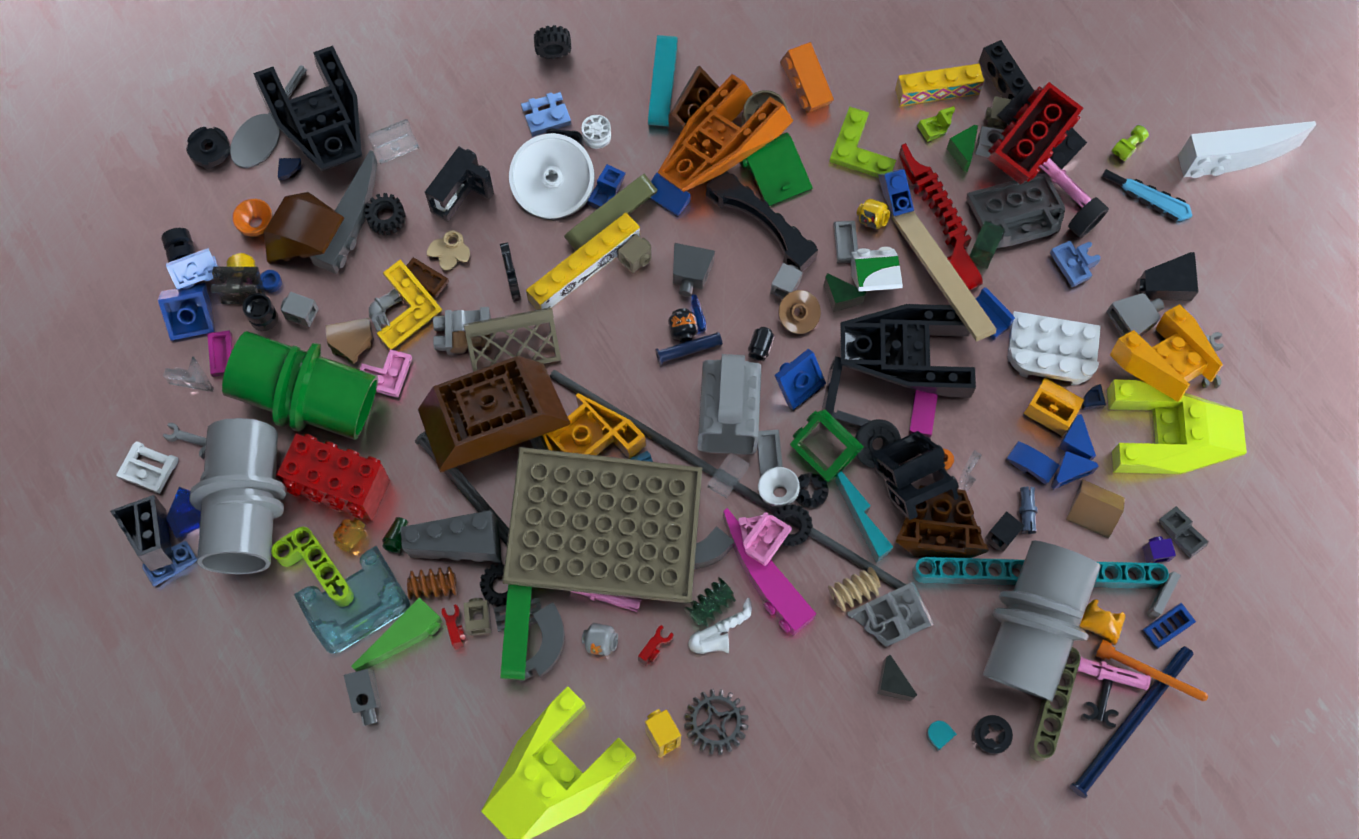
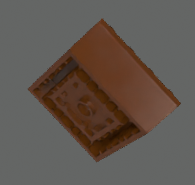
(466, 428)

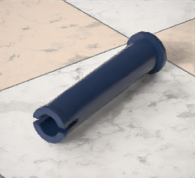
(688, 347)

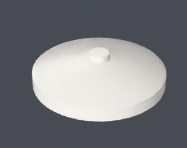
(551, 176)

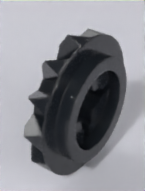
(819, 495)
(996, 723)

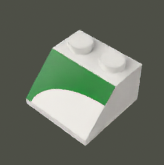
(876, 269)

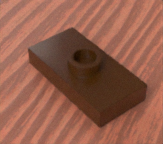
(428, 277)

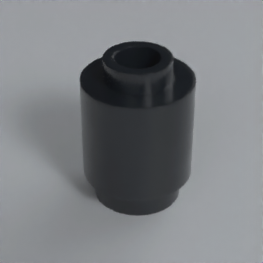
(761, 343)

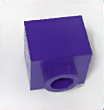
(1159, 550)

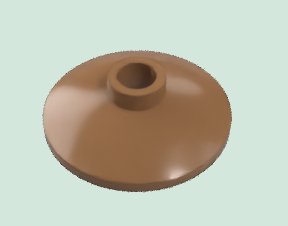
(809, 311)

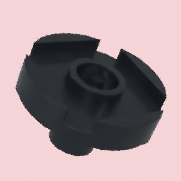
(213, 156)

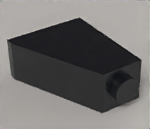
(1171, 279)

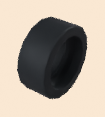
(1088, 217)

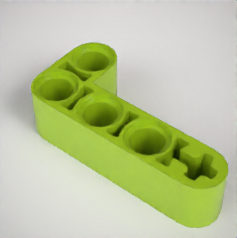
(319, 568)

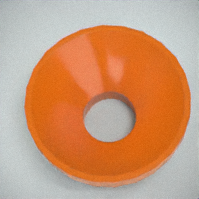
(248, 211)

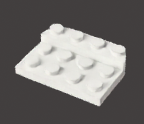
(1053, 347)

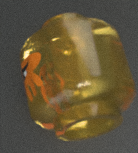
(350, 535)

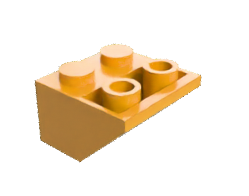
(1054, 406)

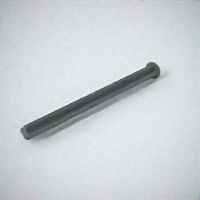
(465, 488)

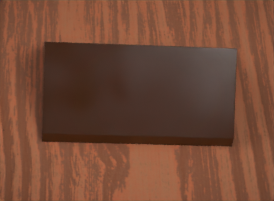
(694, 95)

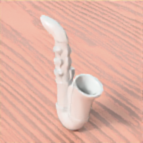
(710, 638)

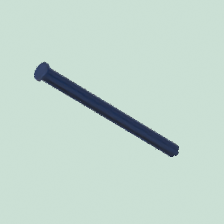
(1130, 724)

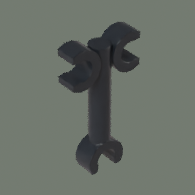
(510, 271)
(1099, 712)

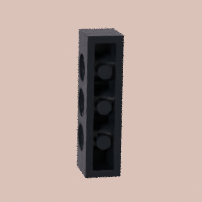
(1002, 70)

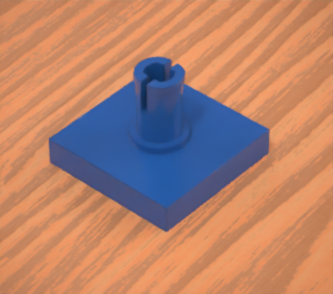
(800, 379)

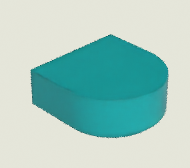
(939, 734)

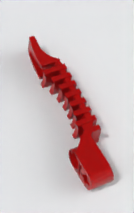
(928, 182)

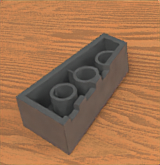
(456, 538)

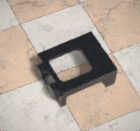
(909, 496)

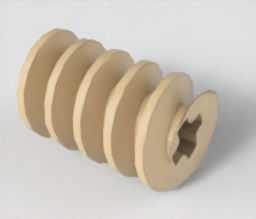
(855, 588)

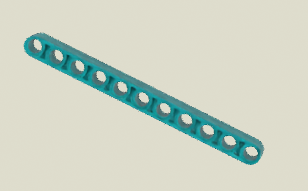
(1006, 577)

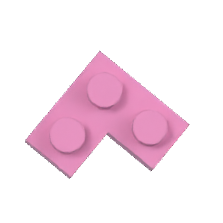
(393, 373)

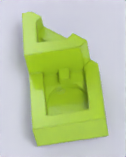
(937, 125)

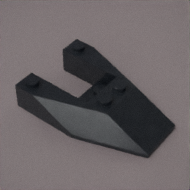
(322, 121)
(897, 348)

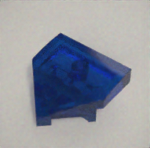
(182, 515)

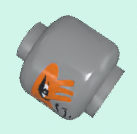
(600, 639)

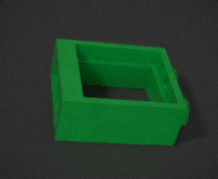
(852, 444)

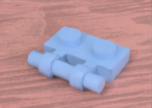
(549, 118)

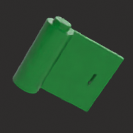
(778, 167)

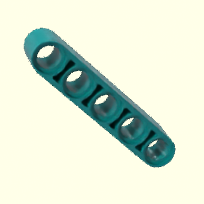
(662, 80)

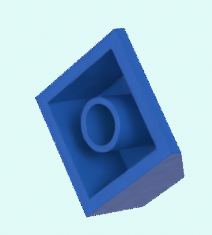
(187, 311)

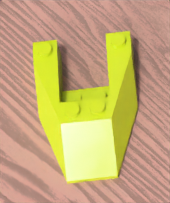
(1186, 432)
(542, 784)

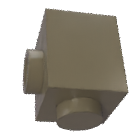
(991, 112)
(635, 253)

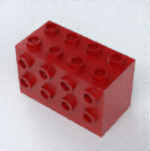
(1035, 133)
(334, 476)

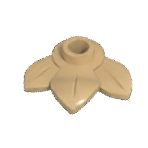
(449, 253)

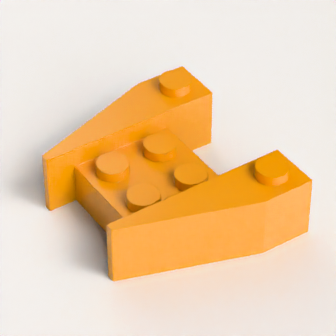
(1173, 361)
(594, 429)

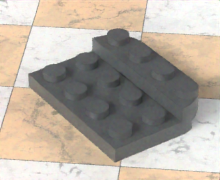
(1023, 209)

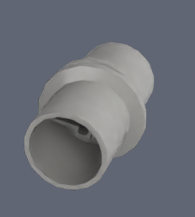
(238, 497)
(1041, 619)

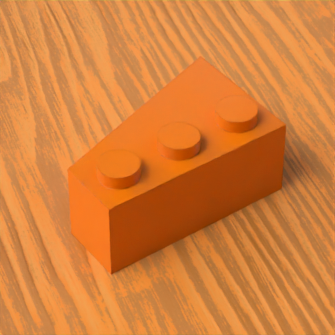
(807, 77)

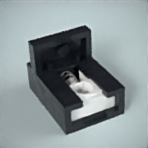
(455, 183)

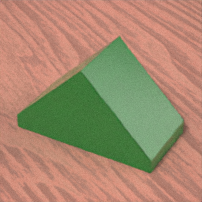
(962, 147)

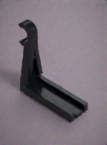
(845, 419)

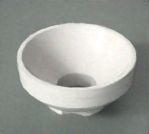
(776, 478)

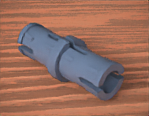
(1028, 510)

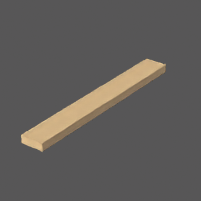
(945, 276)

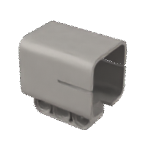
(729, 405)

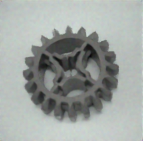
(726, 716)

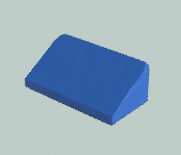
(669, 195)

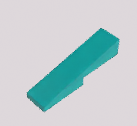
(858, 506)

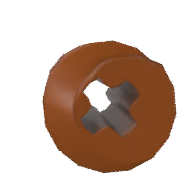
(430, 583)

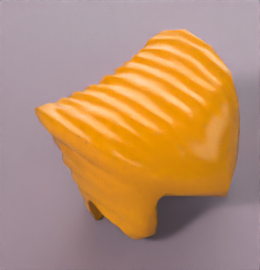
(1102, 622)

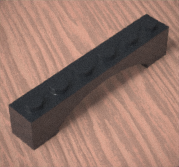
(728, 191)

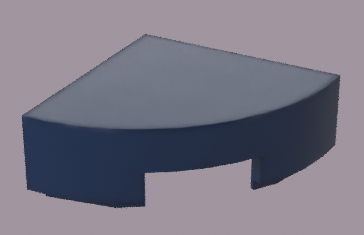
(287, 167)
(1094, 398)

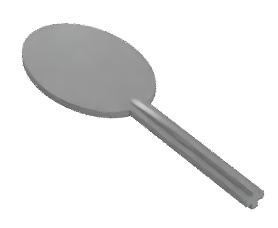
(259, 134)

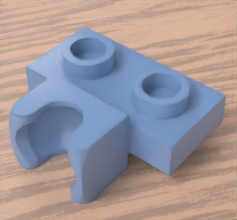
(1075, 262)

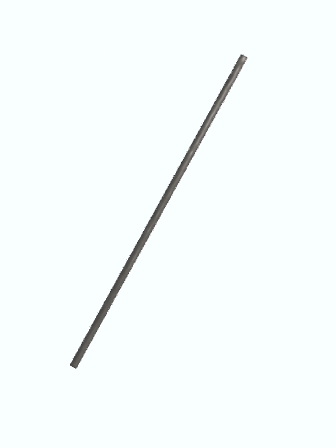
(740, 488)

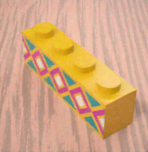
(939, 84)

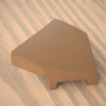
(349, 338)

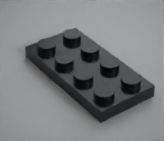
(1062, 153)

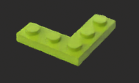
(850, 156)

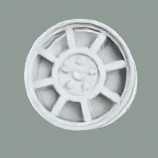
(597, 132)

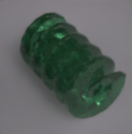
(711, 602)

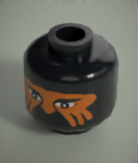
(683, 325)

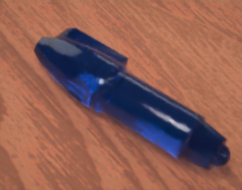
(700, 317)

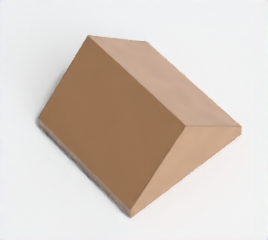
(1096, 509)

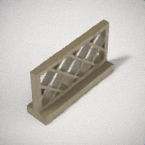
(511, 322)

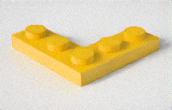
(421, 305)

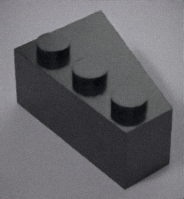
(147, 531)

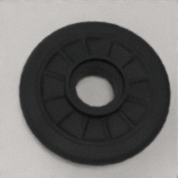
(869, 432)

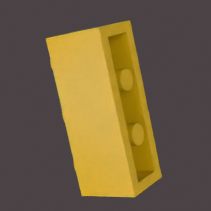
(662, 732)

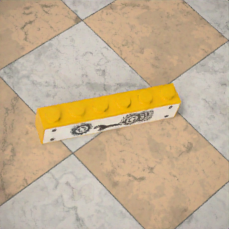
(582, 264)

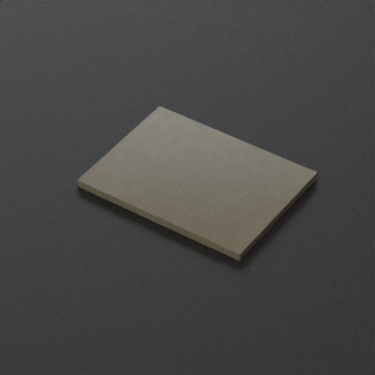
(603, 525)

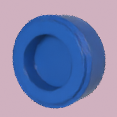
(271, 281)

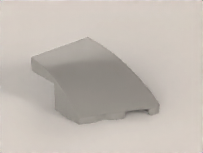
(894, 615)

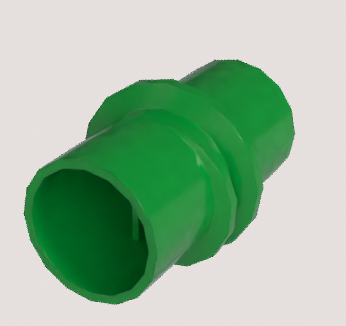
(299, 385)

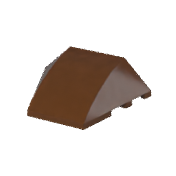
(300, 228)
(943, 529)

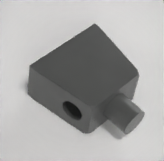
(691, 267)
(358, 685)

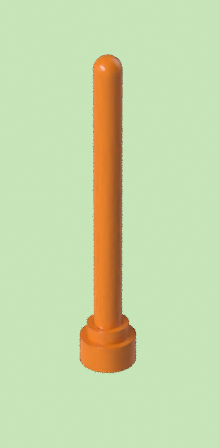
(1108, 651)

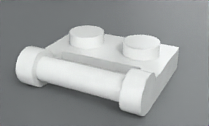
(144, 474)

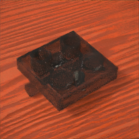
(236, 283)

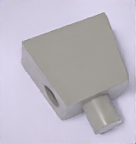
(1135, 313)

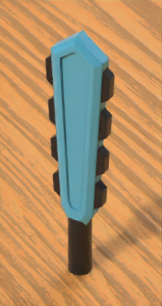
(1161, 201)

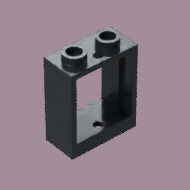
(889, 457)

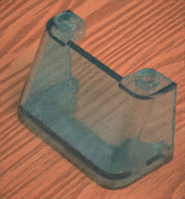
(375, 603)

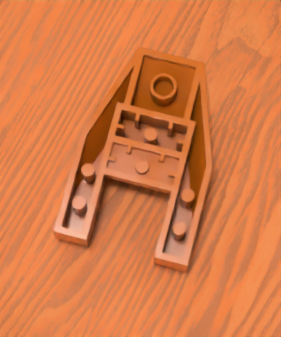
(714, 143)

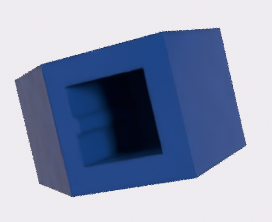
(896, 191)

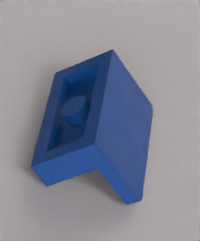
(996, 311)

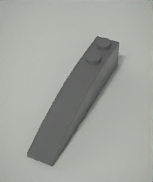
(352, 209)

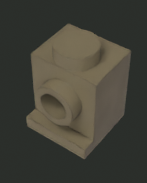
(474, 607)

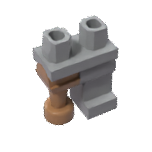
(455, 337)

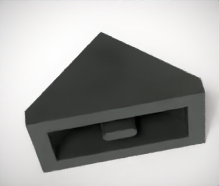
(894, 683)

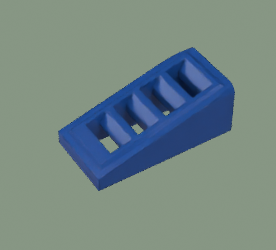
(1183, 612)

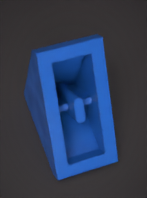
(1078, 440)
(1072, 468)

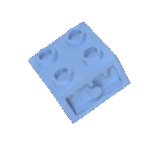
(192, 269)

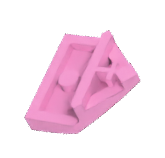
(763, 536)

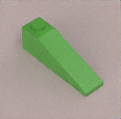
(406, 631)

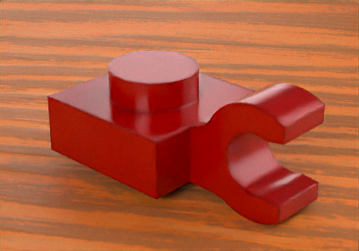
(455, 632)
(650, 651)

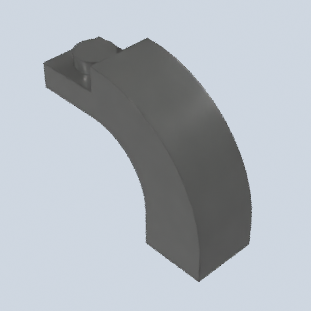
(712, 548)
(552, 641)

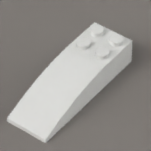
(1239, 148)

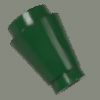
(392, 540)

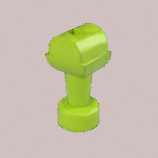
(1126, 148)

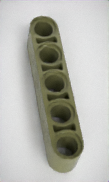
(623, 202)
(1053, 715)

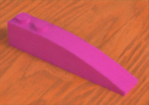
(771, 584)

